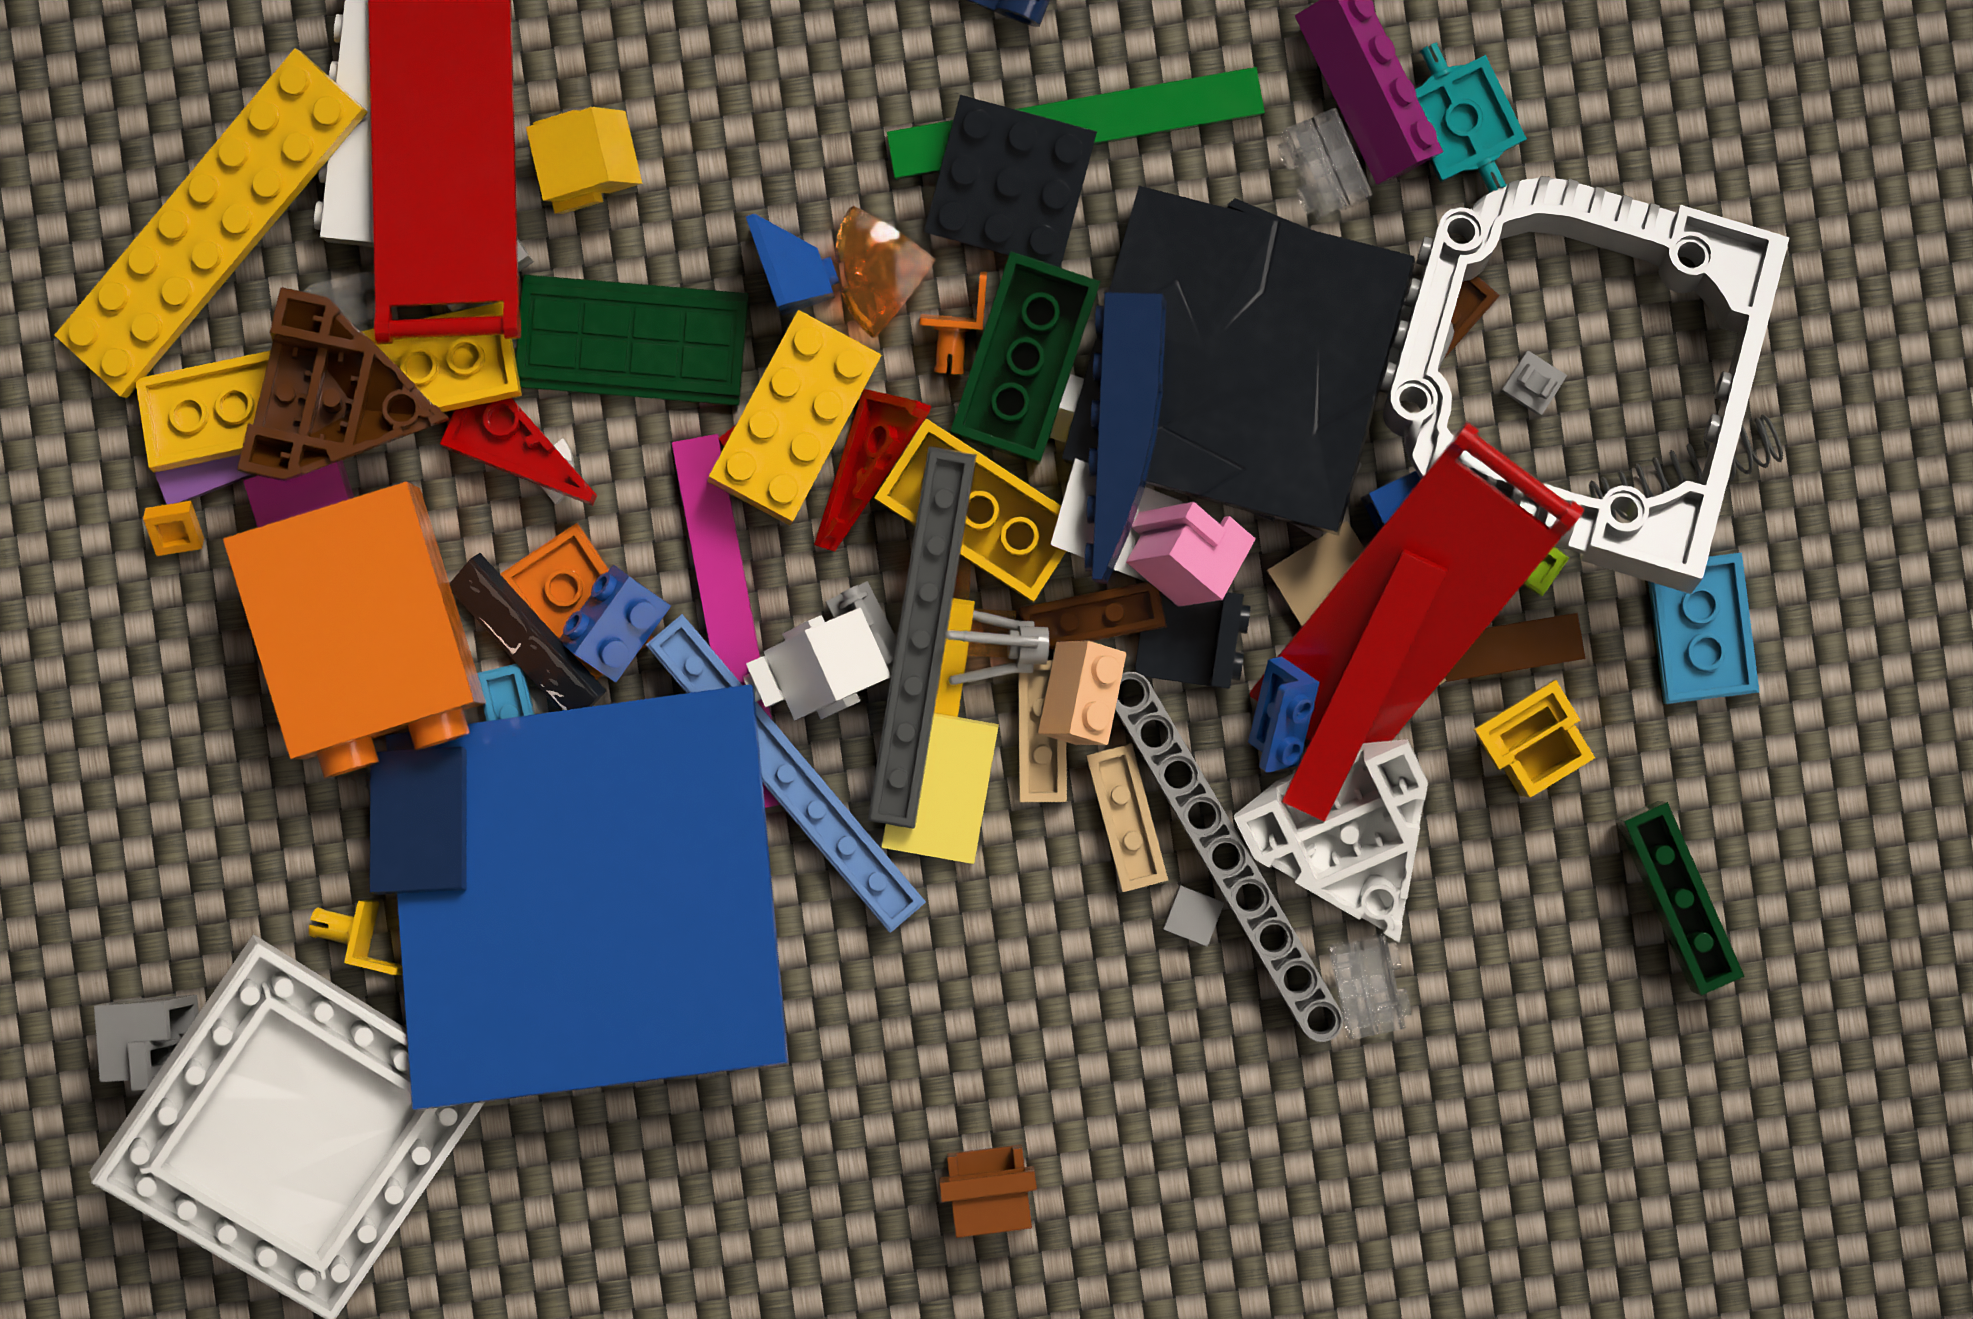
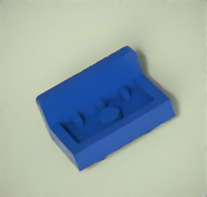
(613, 623)
(1283, 714)

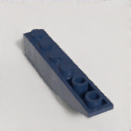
(1126, 419)

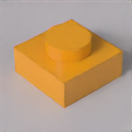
(173, 528)

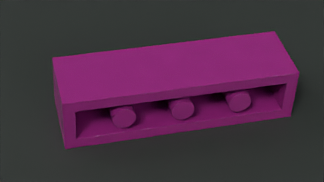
(1369, 86)

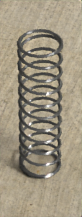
(1665, 487)

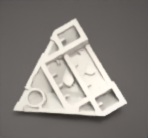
(1363, 848)

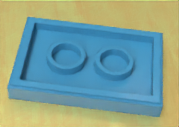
(1705, 635)

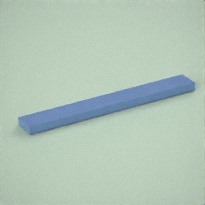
(797, 785)

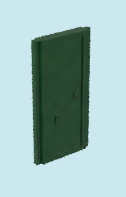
(632, 340)

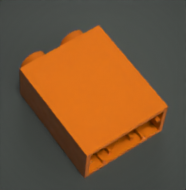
(356, 628)

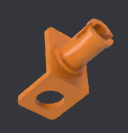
(953, 332)

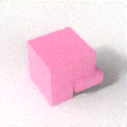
(1188, 552)

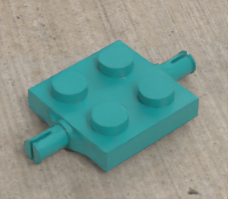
(1469, 117)

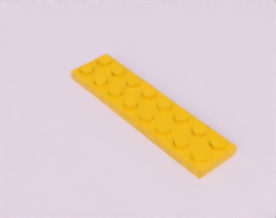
(211, 223)
(206, 408)

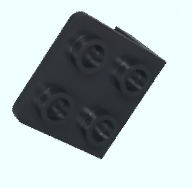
(1196, 643)

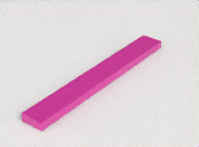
(718, 561)

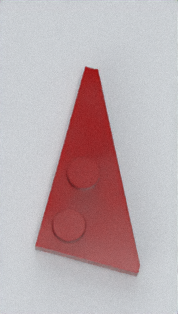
(510, 441)
(874, 444)

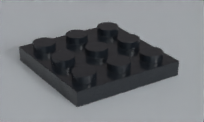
(1010, 181)

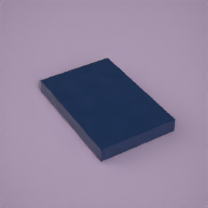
(418, 821)

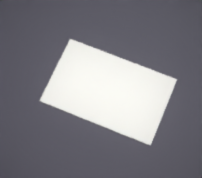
(1072, 528)

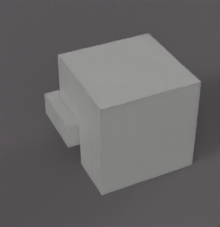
(140, 1036)

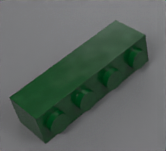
(1680, 897)

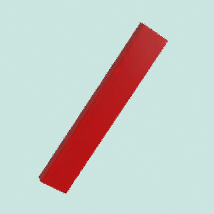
(1364, 684)

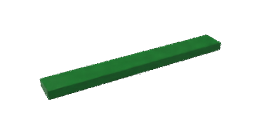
(1112, 114)

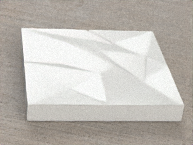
(283, 1132)

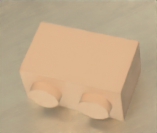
(1082, 693)

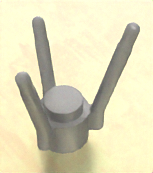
(1024, 643)

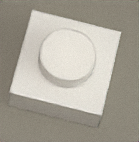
(764, 682)

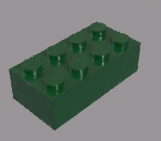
(1025, 358)

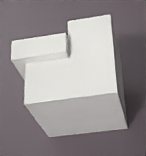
(827, 664)

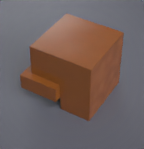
(989, 1190)

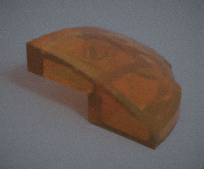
(878, 267)

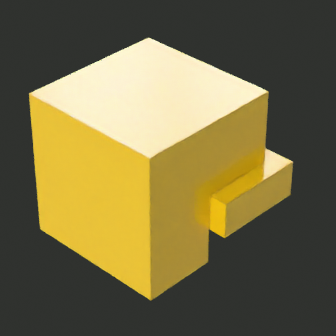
(583, 156)
(1536, 740)

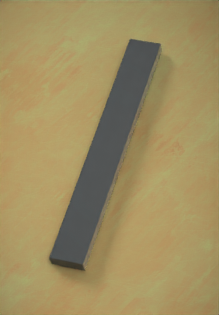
(922, 637)

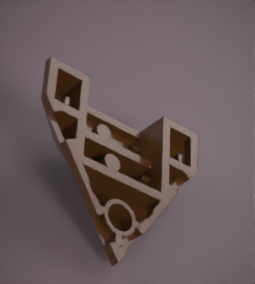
(326, 393)

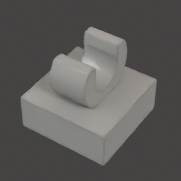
(1533, 383)

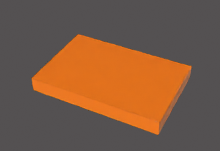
(559, 580)

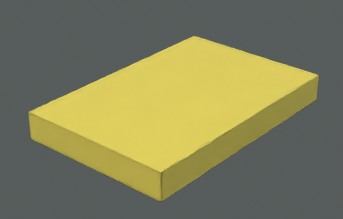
(951, 792)

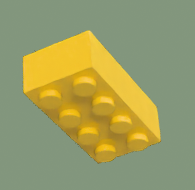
(794, 417)
(1006, 518)

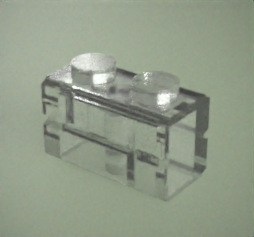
(1325, 165)
(1368, 986)

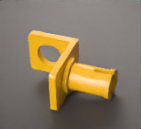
(354, 932)

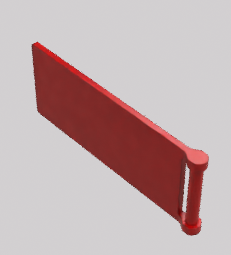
(443, 164)
(1456, 523)

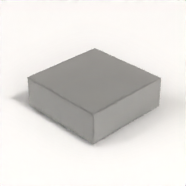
(1193, 915)

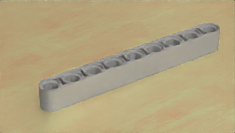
(1241, 873)

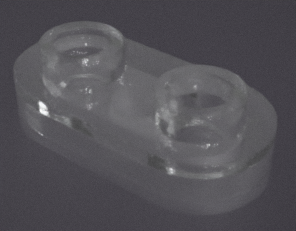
(348, 295)

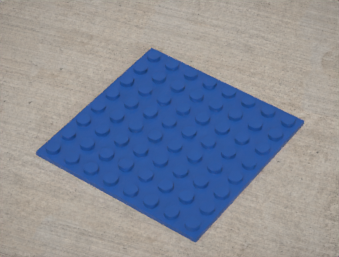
(605, 907)

